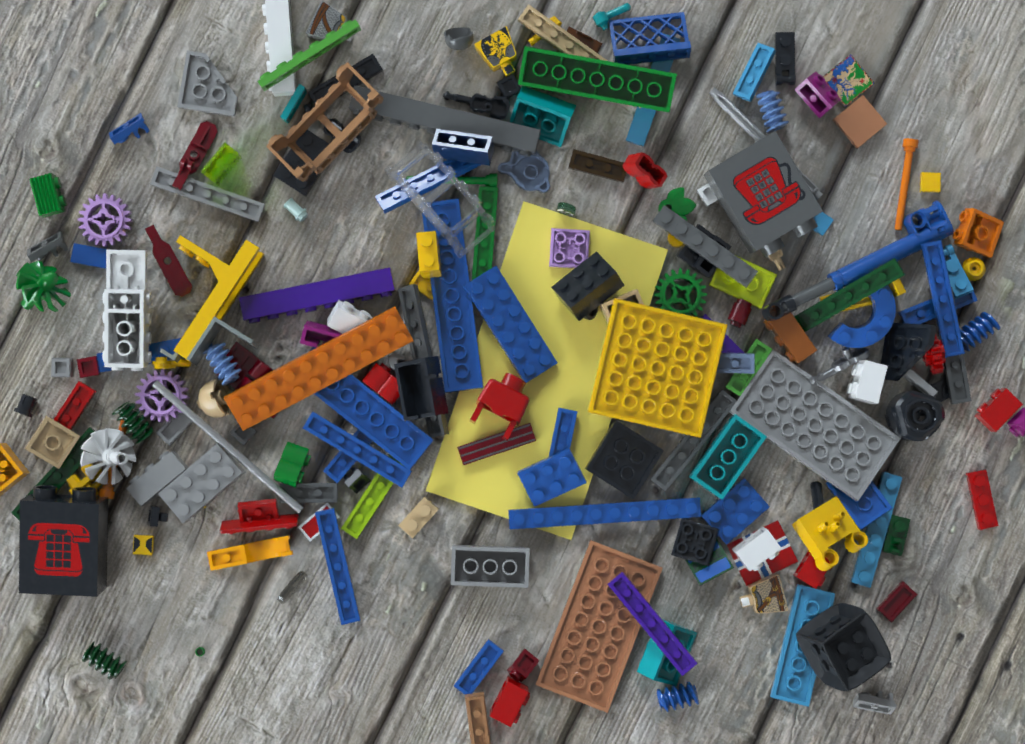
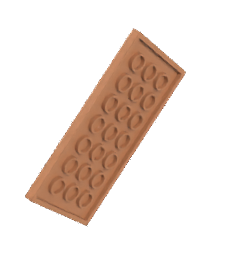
(596, 628)

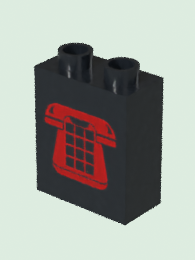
(63, 542)

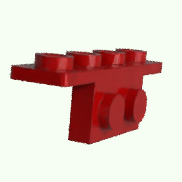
(258, 516)

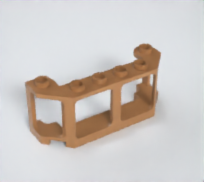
(342, 139)

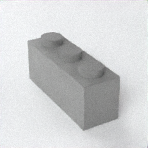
(156, 477)

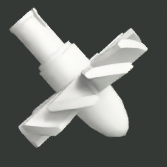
(110, 449)

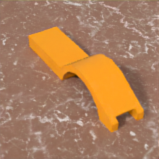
(249, 552)

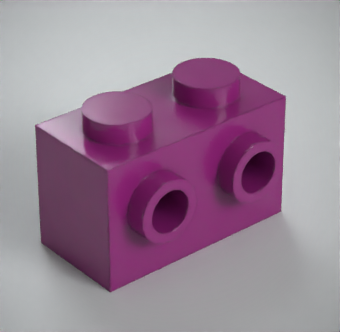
(817, 94)

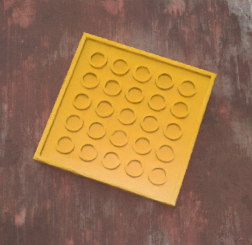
(657, 368)

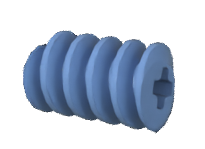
(771, 110)
(222, 364)

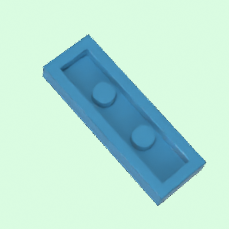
(754, 72)

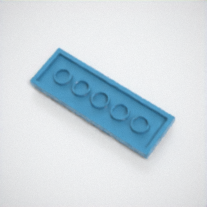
(794, 675)

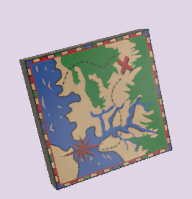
(848, 80)

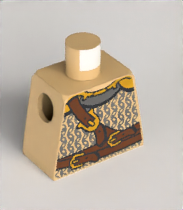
(765, 595)

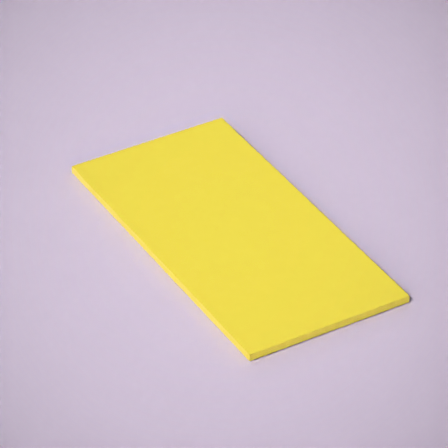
(576, 346)

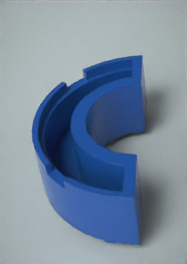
(874, 328)

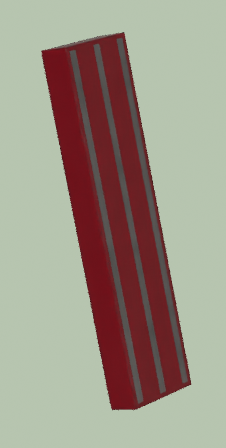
(495, 444)

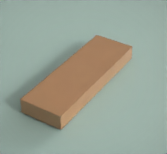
(477, 718)

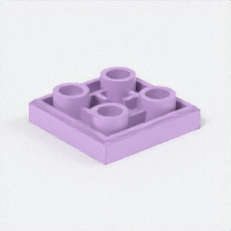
(568, 247)

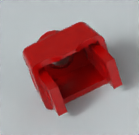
(503, 400)

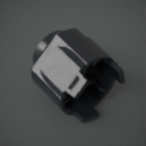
(903, 415)

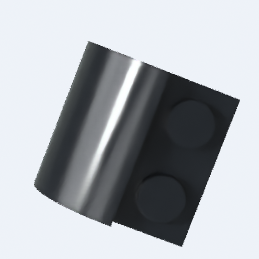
(696, 261)

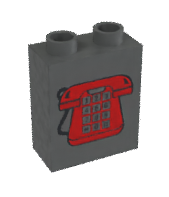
(764, 195)

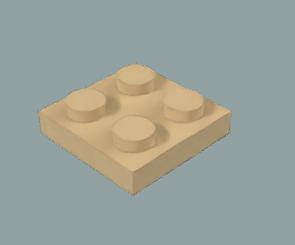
(52, 442)

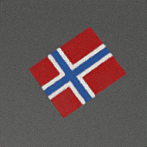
(784, 559)

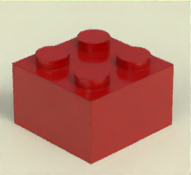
(509, 701)

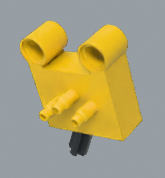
(827, 526)

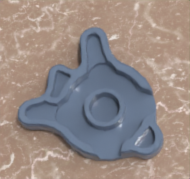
(527, 172)

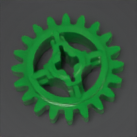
(694, 285)

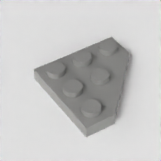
(205, 88)

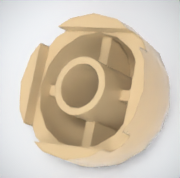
(212, 400)

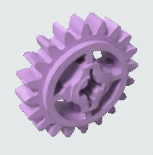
(106, 227)
(145, 395)

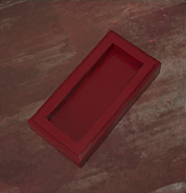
(896, 601)

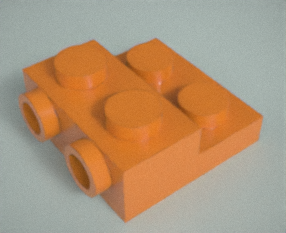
(977, 232)

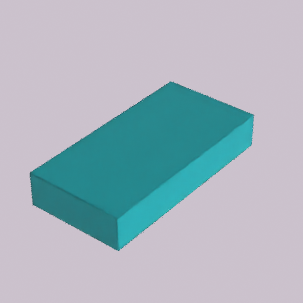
(294, 103)

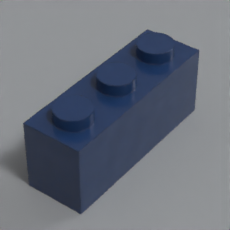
(463, 146)

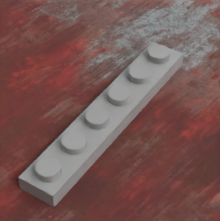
(209, 195)

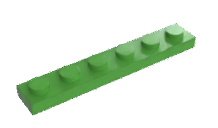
(315, 50)

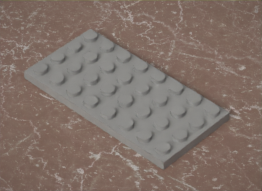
(815, 425)

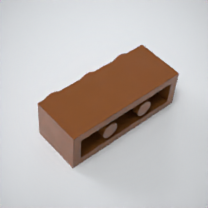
(790, 336)

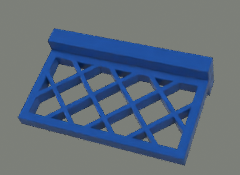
(668, 51)

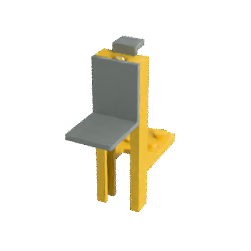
(209, 319)

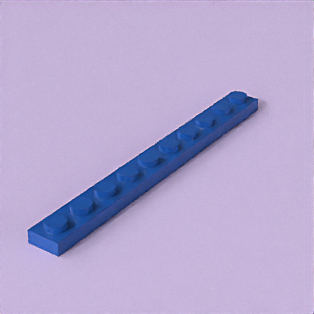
(604, 513)

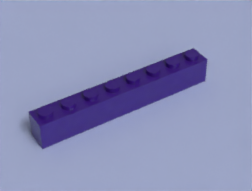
(317, 294)

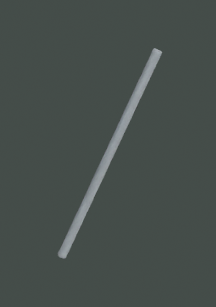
(227, 446)

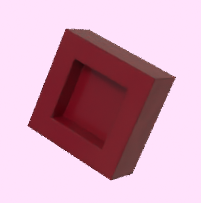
(88, 367)

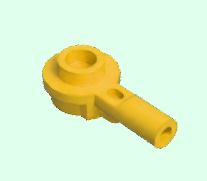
(162, 363)

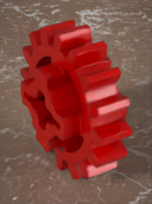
(935, 357)

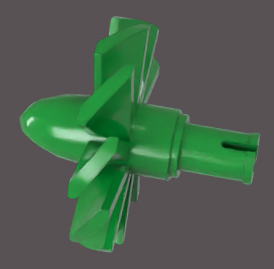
(39, 284)

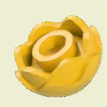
(979, 266)

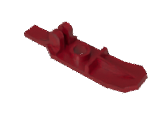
(200, 145)
(173, 272)

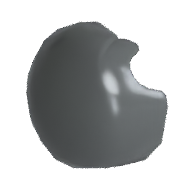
(458, 38)

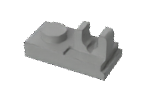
(875, 703)

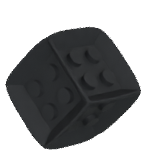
(843, 646)

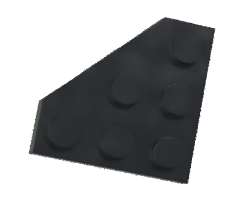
(905, 347)

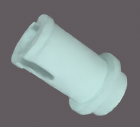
(297, 211)

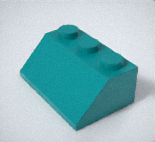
(544, 113)
(655, 663)

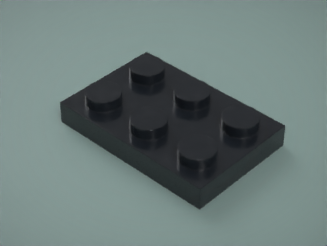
(312, 146)

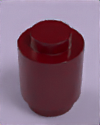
(740, 313)

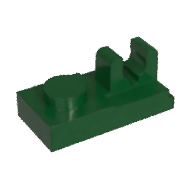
(896, 535)

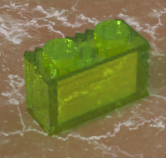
(221, 164)

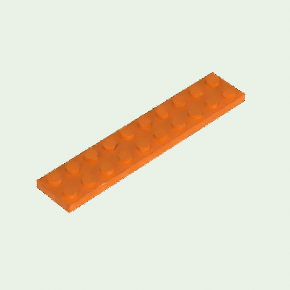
(318, 368)

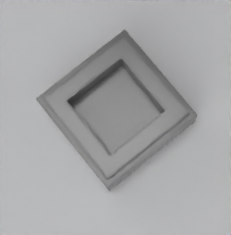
(62, 367)

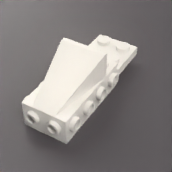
(126, 311)

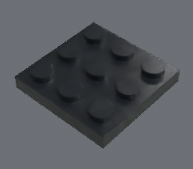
(624, 459)

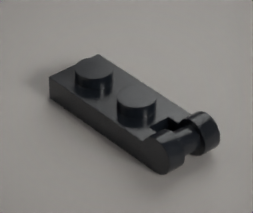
(785, 58)

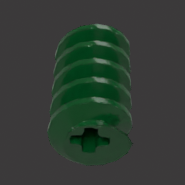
(133, 421)
(103, 661)

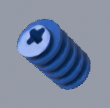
(977, 329)
(677, 696)

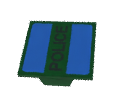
(718, 565)

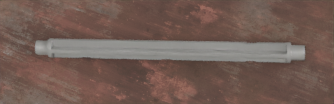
(751, 129)

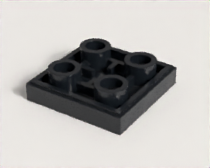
(695, 542)

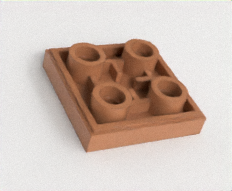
(859, 121)

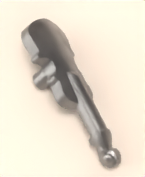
(841, 364)

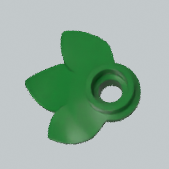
(677, 202)

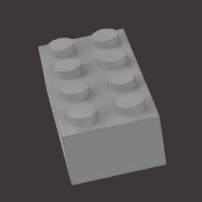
(201, 483)
(490, 566)

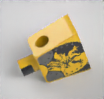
(498, 51)

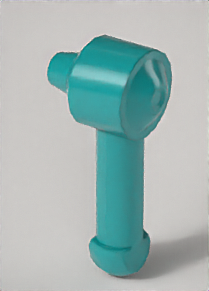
(602, 18)

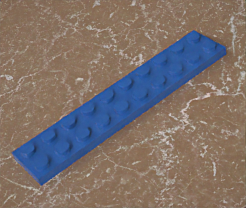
(454, 308)

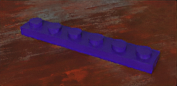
(652, 623)

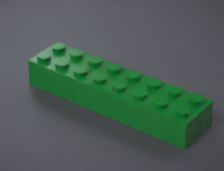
(597, 79)

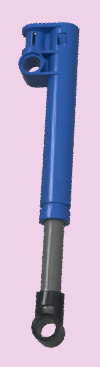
(929, 229)

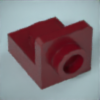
(522, 666)

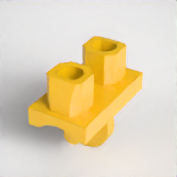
(74, 481)

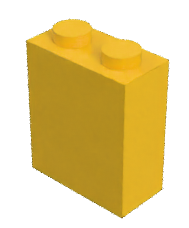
(429, 254)

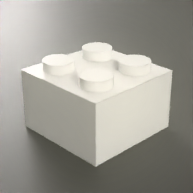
(867, 382)
(757, 549)

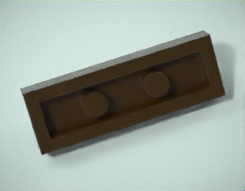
(597, 166)

